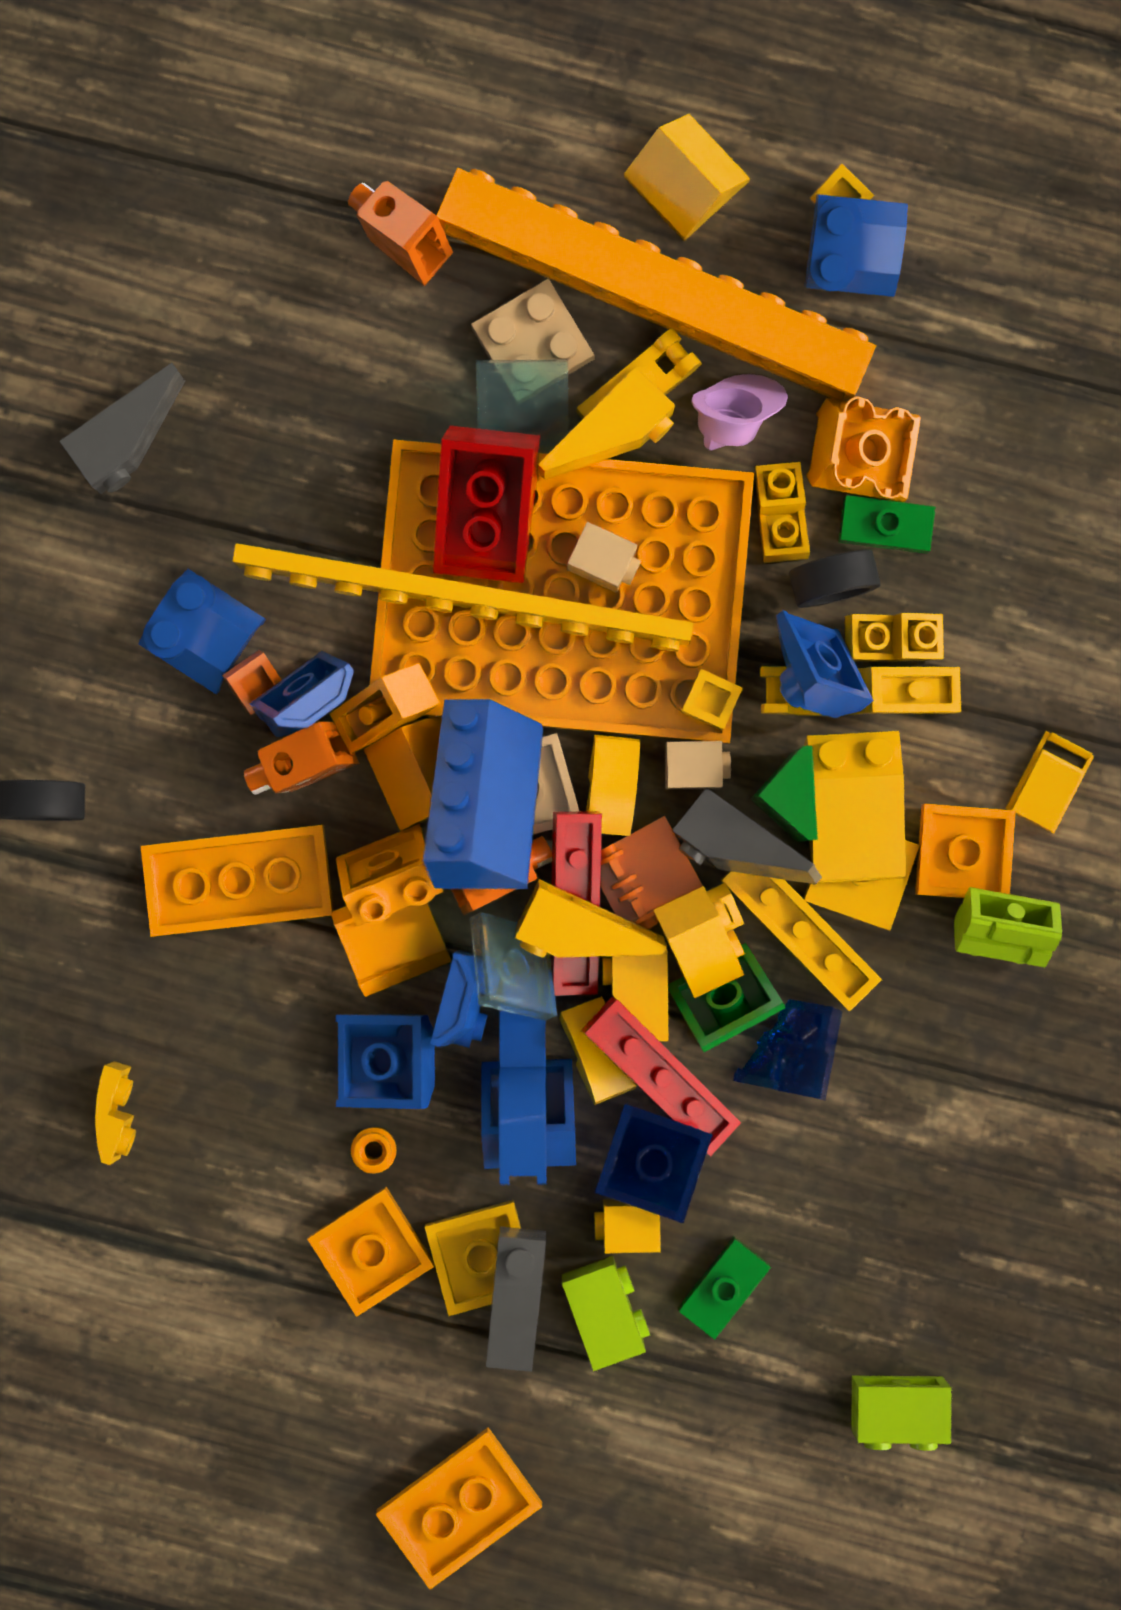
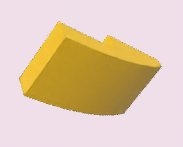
(782, 512)
(895, 637)
(614, 782)
(597, 1071)
(112, 1125)

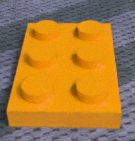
(459, 1508)

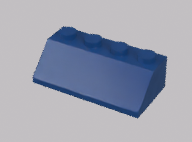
(483, 797)

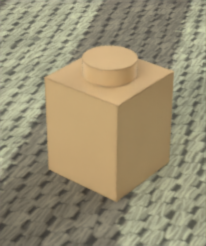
(604, 558)
(696, 765)

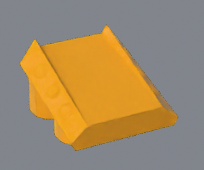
(864, 449)
(391, 949)

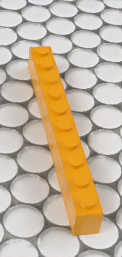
(654, 285)

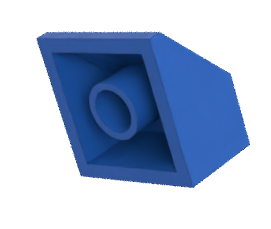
(559, 1113)

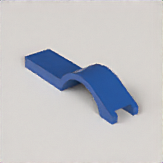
(522, 1097)

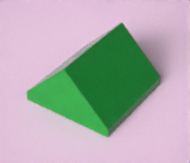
(790, 796)
(730, 1007)

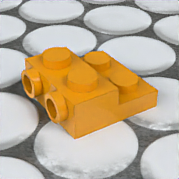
(385, 876)

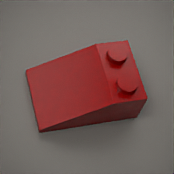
(485, 503)

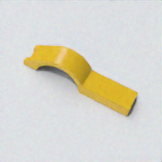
(892, 689)

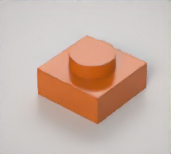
(251, 679)

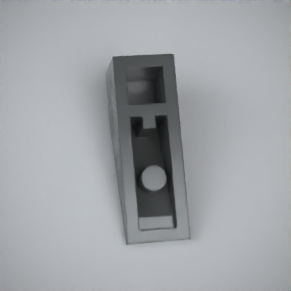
(119, 436)
(735, 843)
(516, 1298)

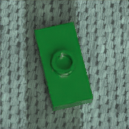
(887, 524)
(724, 1288)

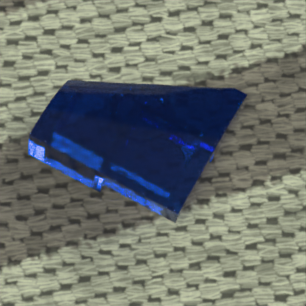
(796, 1052)

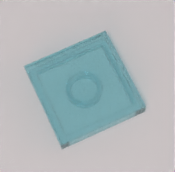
(524, 398)
(508, 974)

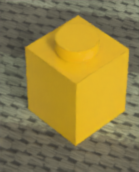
(627, 1228)

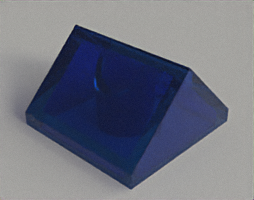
(653, 1163)

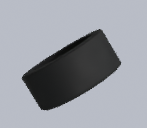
(834, 578)
(42, 800)

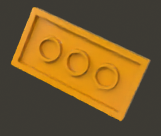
(237, 880)

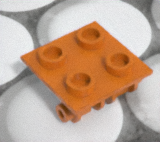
(646, 873)

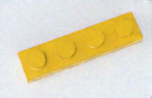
(805, 936)

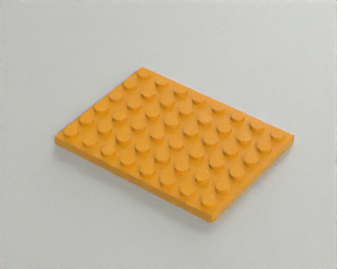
(691, 569)

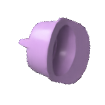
(736, 408)

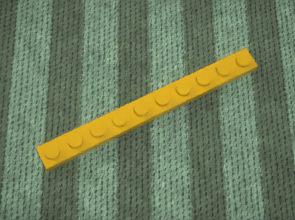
(444, 594)

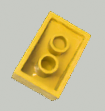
(858, 806)

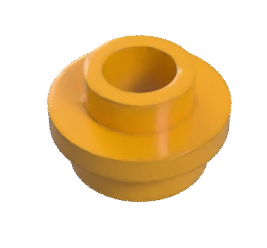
(363, 1160)

